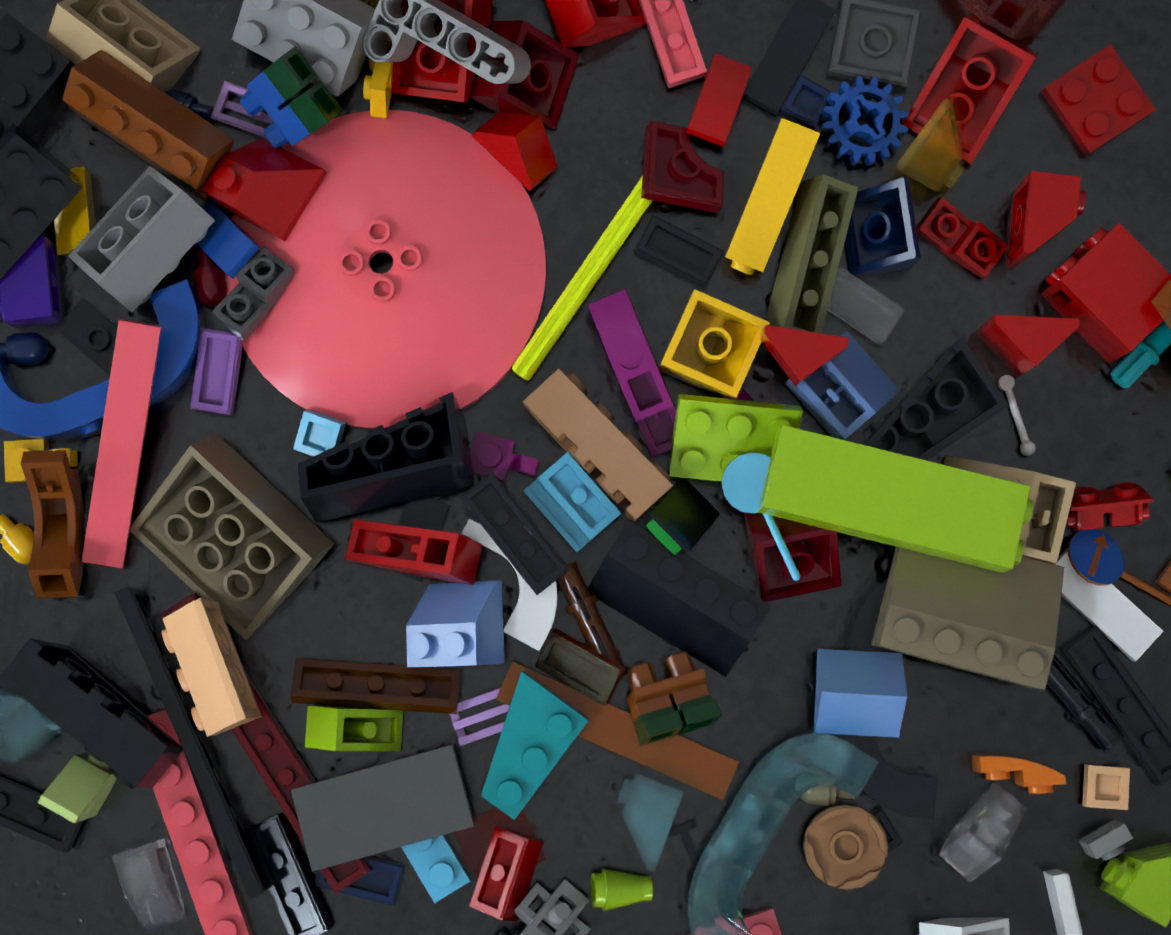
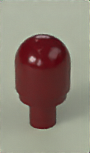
(209, 281)

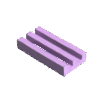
(229, 121)
(459, 724)

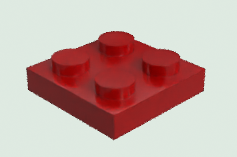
(1098, 100)

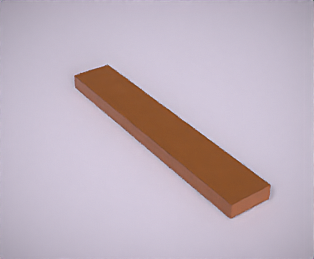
(615, 731)

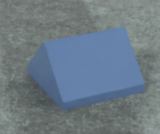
(859, 693)

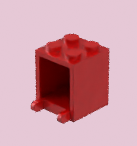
(1109, 291)

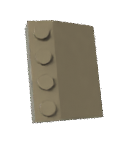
(230, 534)
(973, 616)

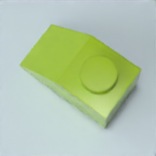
(353, 728)

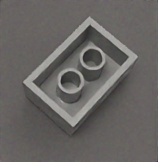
(322, 30)
(141, 238)

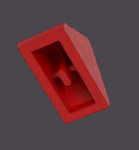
(519, 145)
(801, 351)

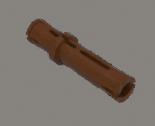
(574, 578)

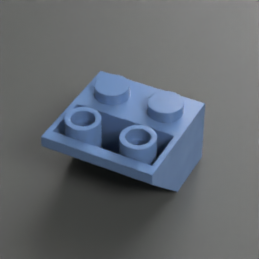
(845, 391)

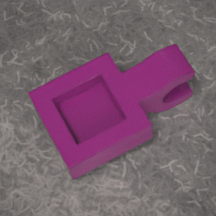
(496, 456)

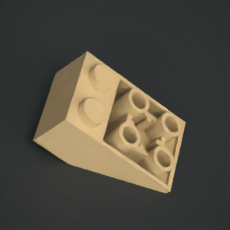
(1050, 505)

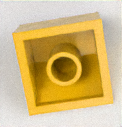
(713, 345)

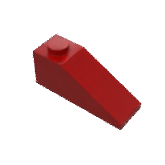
(415, 551)

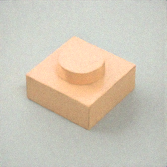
(1106, 787)

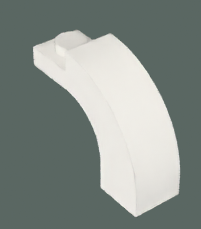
(533, 613)

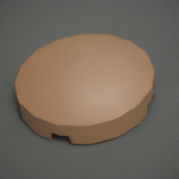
(845, 846)

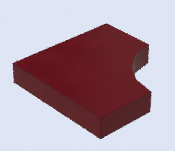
(676, 172)

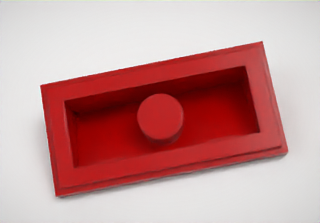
(506, 874)

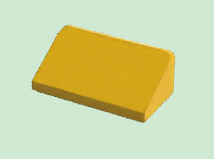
(77, 217)

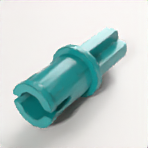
(1142, 356)

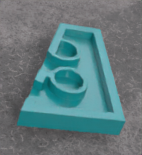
(530, 745)

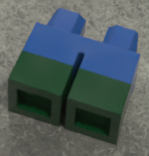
(272, 92)

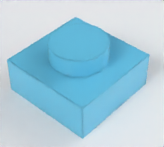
(318, 433)

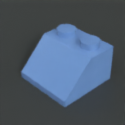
(457, 626)

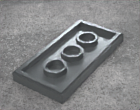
(382, 807)

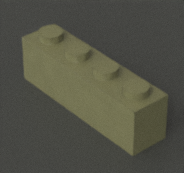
(811, 254)

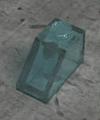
(649, 814)

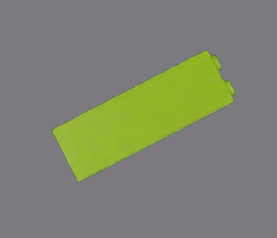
(896, 499)

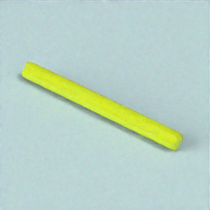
(581, 284)

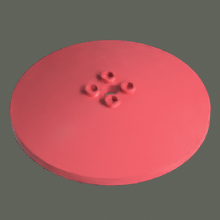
(459, 284)

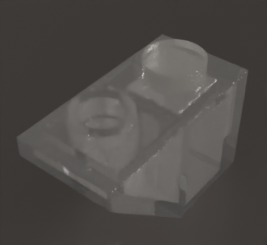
(983, 833)

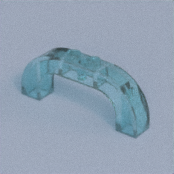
(757, 816)

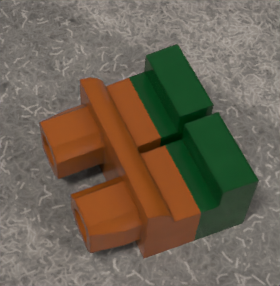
(671, 704)

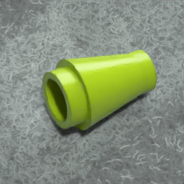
(618, 889)

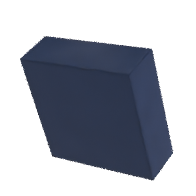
(805, 102)

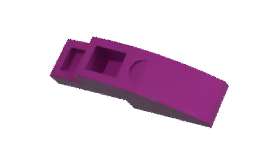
(636, 369)

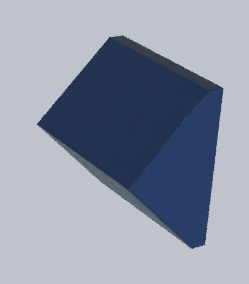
(882, 230)

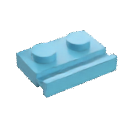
(572, 502)

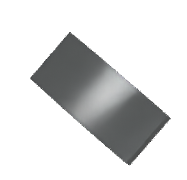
(258, 291)

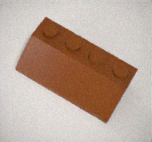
(146, 121)

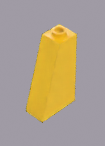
(771, 197)

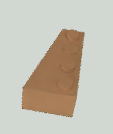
(598, 445)

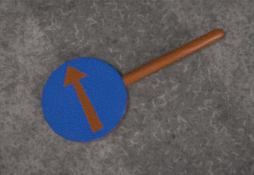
(1101, 562)

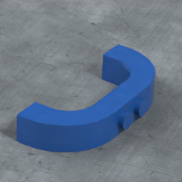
(83, 411)

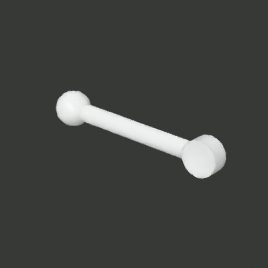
(1006, 384)

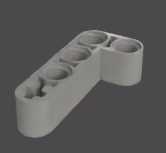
(451, 42)

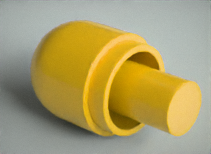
(16, 539)

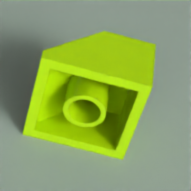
(1142, 881)

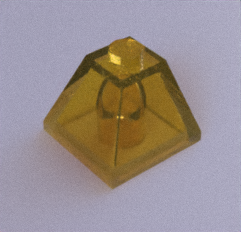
(937, 149)

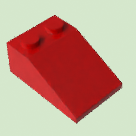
(430, 72)
(983, 76)

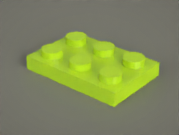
(718, 430)

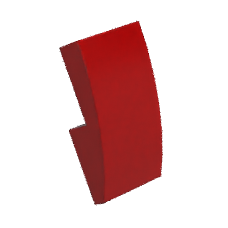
(719, 99)
(960, 238)

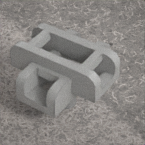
(553, 911)

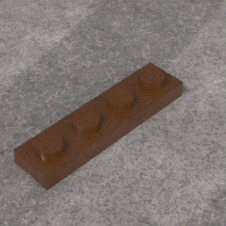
(375, 686)

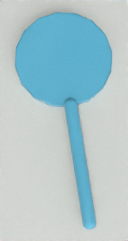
(743, 489)

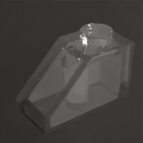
(150, 884)

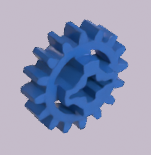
(858, 107)

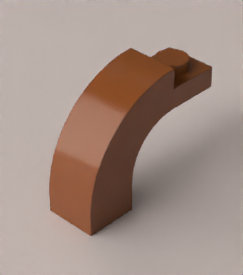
(58, 524)

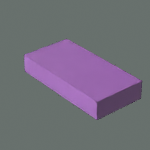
(216, 371)

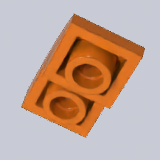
(1027, 774)

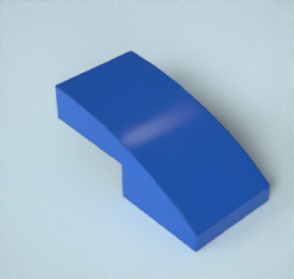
(226, 241)

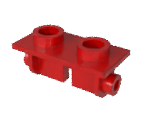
(1124, 503)

